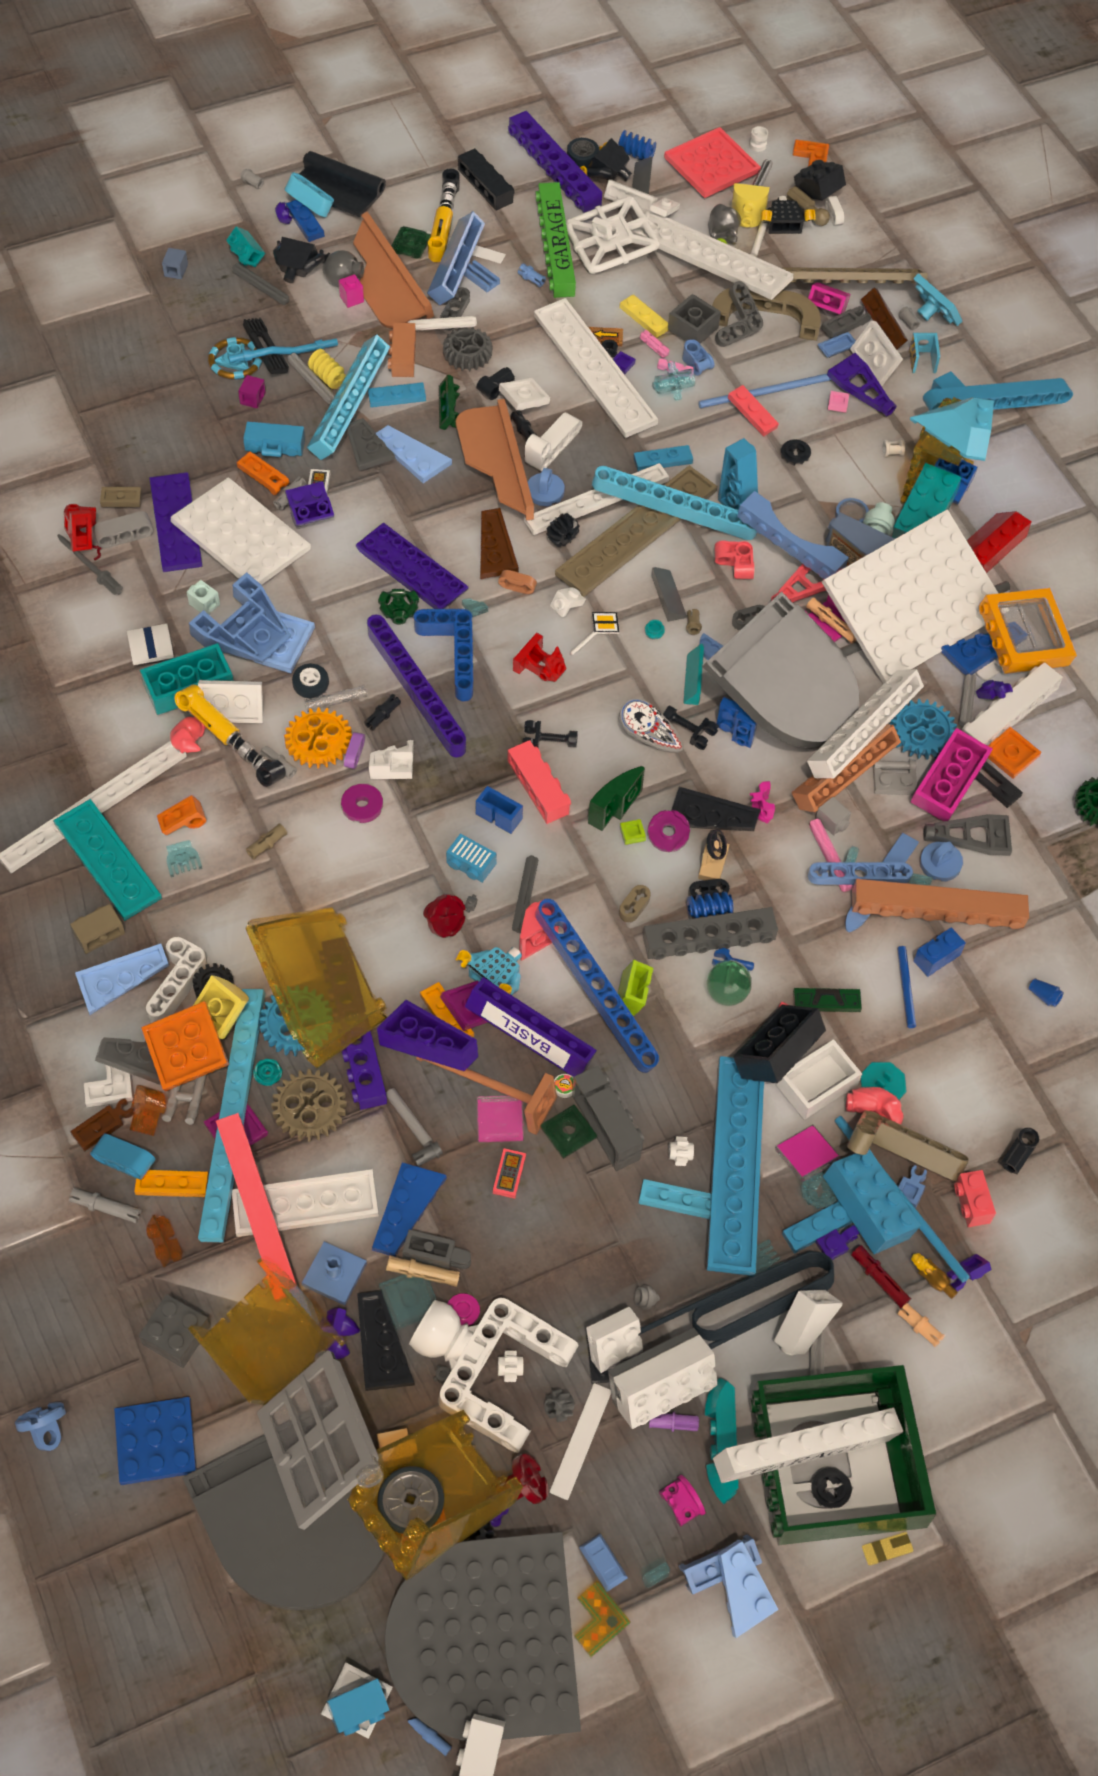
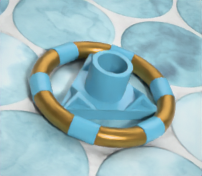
(234, 346)

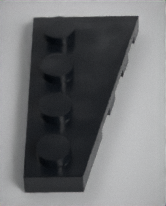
(714, 812)
(381, 1351)

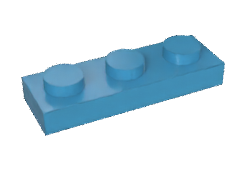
(396, 394)
(808, 1230)

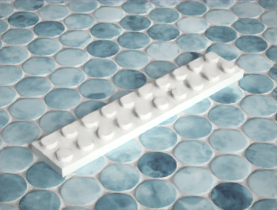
(717, 256)
(596, 368)

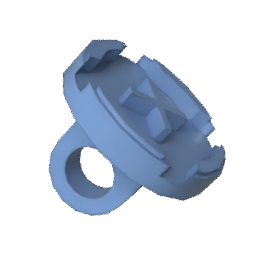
(546, 488)
(941, 861)
(41, 1421)

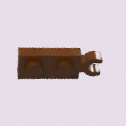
(101, 1123)

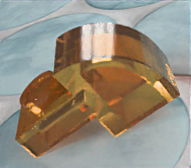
(148, 1106)

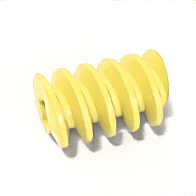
(326, 368)

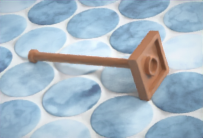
(538, 1104)

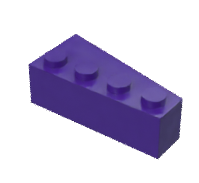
(427, 1037)

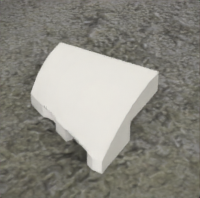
(392, 762)

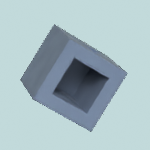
(175, 263)

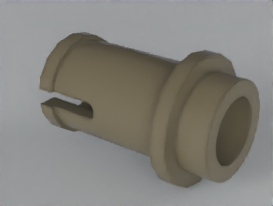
(694, 625)

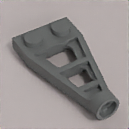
(997, 832)

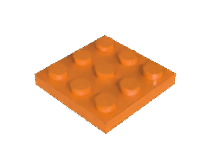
(185, 1046)

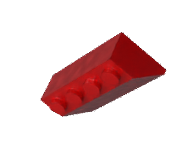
(998, 537)

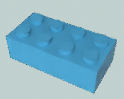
(871, 1201)

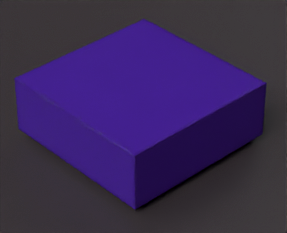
(624, 361)

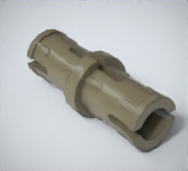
(266, 841)

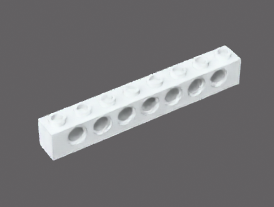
(865, 724)

